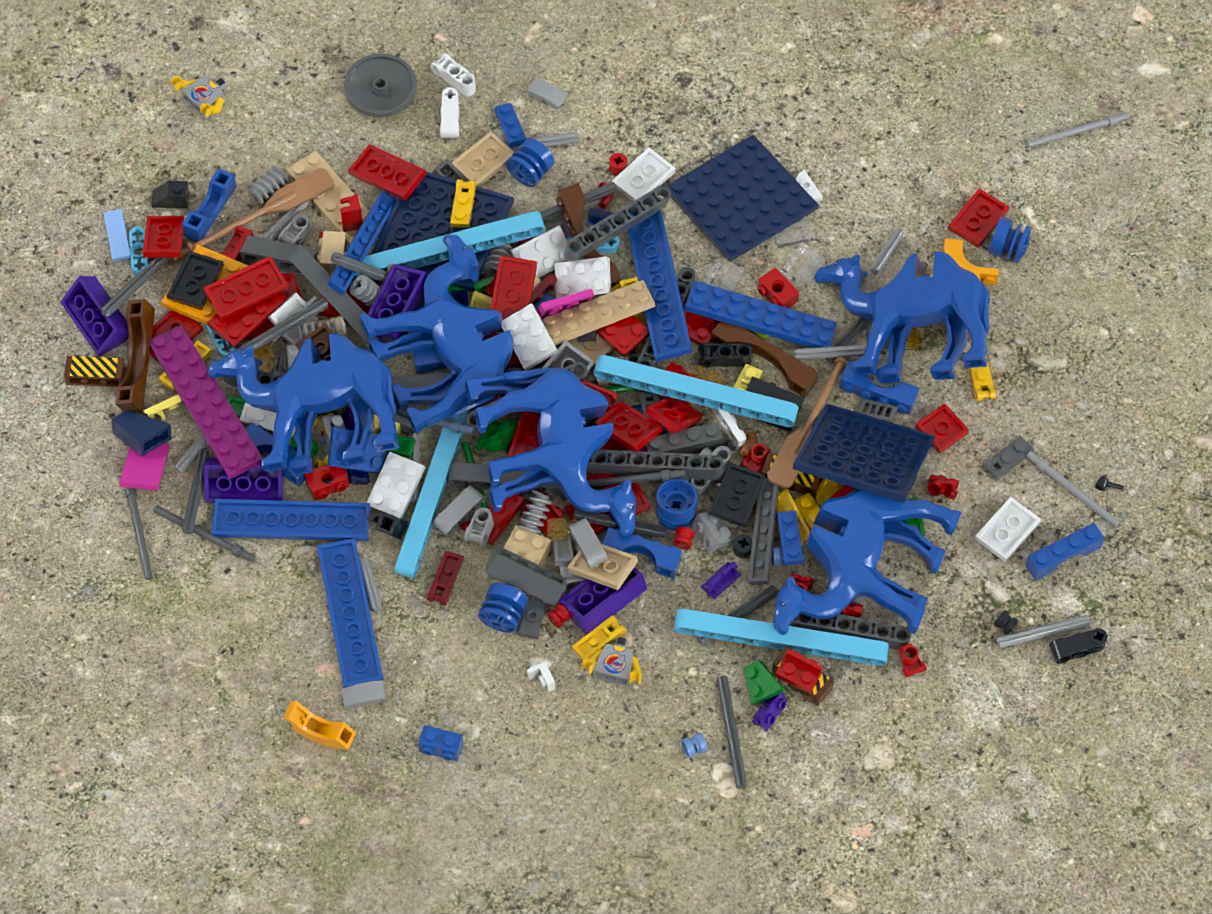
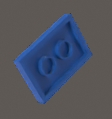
(341, 441)

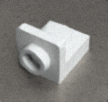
(544, 676)

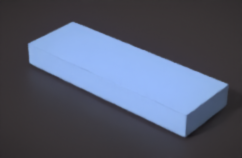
(117, 235)

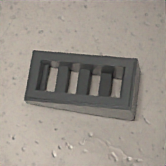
(451, 170)
(878, 406)

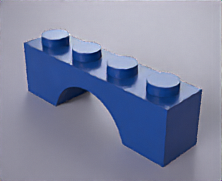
(219, 191)
(901, 395)
(264, 444)
(664, 557)
(1050, 557)

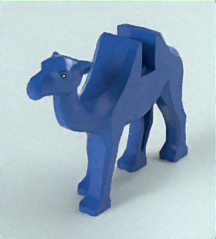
(915, 301)
(456, 335)
(317, 387)
(563, 440)
(852, 556)

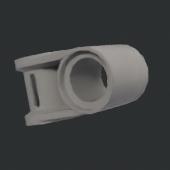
(293, 233)
(479, 530)

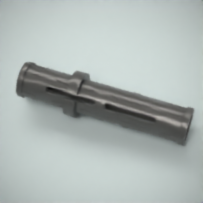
(279, 365)

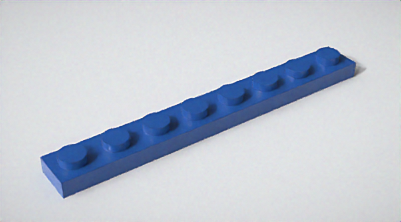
(363, 240)

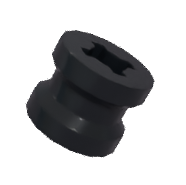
(741, 550)
(1006, 622)

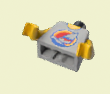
(201, 94)
(323, 428)
(614, 664)

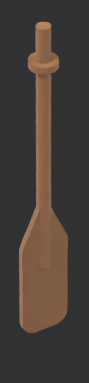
(283, 200)
(781, 470)

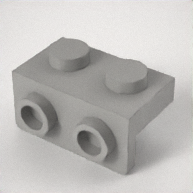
(711, 532)

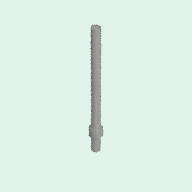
(1110, 120)
(1044, 466)

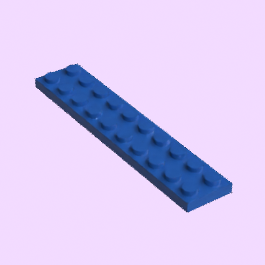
(655, 266)

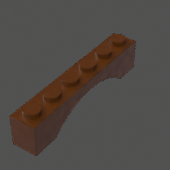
(572, 203)
(140, 325)
(797, 375)

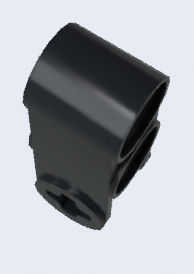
(715, 351)
(1078, 645)

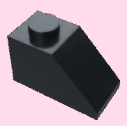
(171, 195)

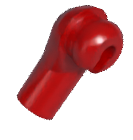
(604, 202)

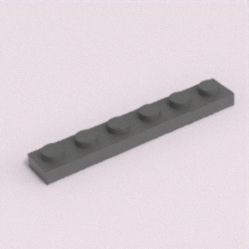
(763, 534)

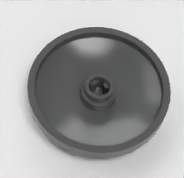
(380, 85)

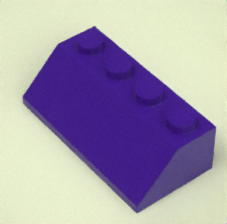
(399, 293)
(84, 306)
(250, 485)
(594, 603)

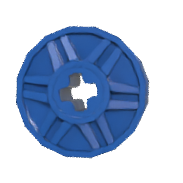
(530, 162)
(1010, 240)
(676, 504)
(503, 607)

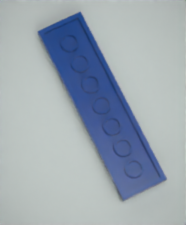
(760, 316)
(291, 520)
(349, 612)

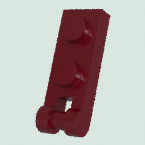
(546, 284)
(445, 577)

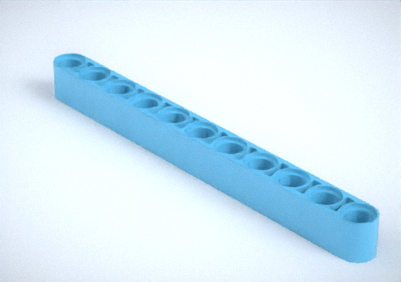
(477, 238)
(696, 391)
(429, 500)
(798, 639)

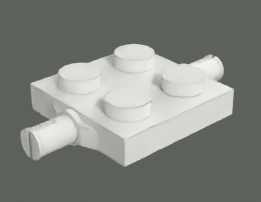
(287, 309)

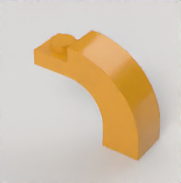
(955, 249)
(325, 732)

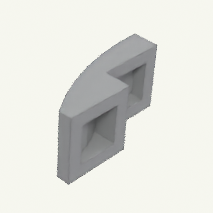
(545, 91)
(363, 693)

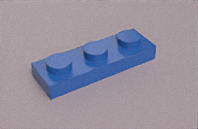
(510, 124)
(790, 538)

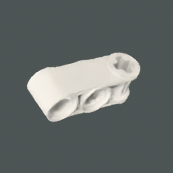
(454, 75)
(449, 114)

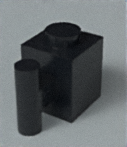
(389, 524)

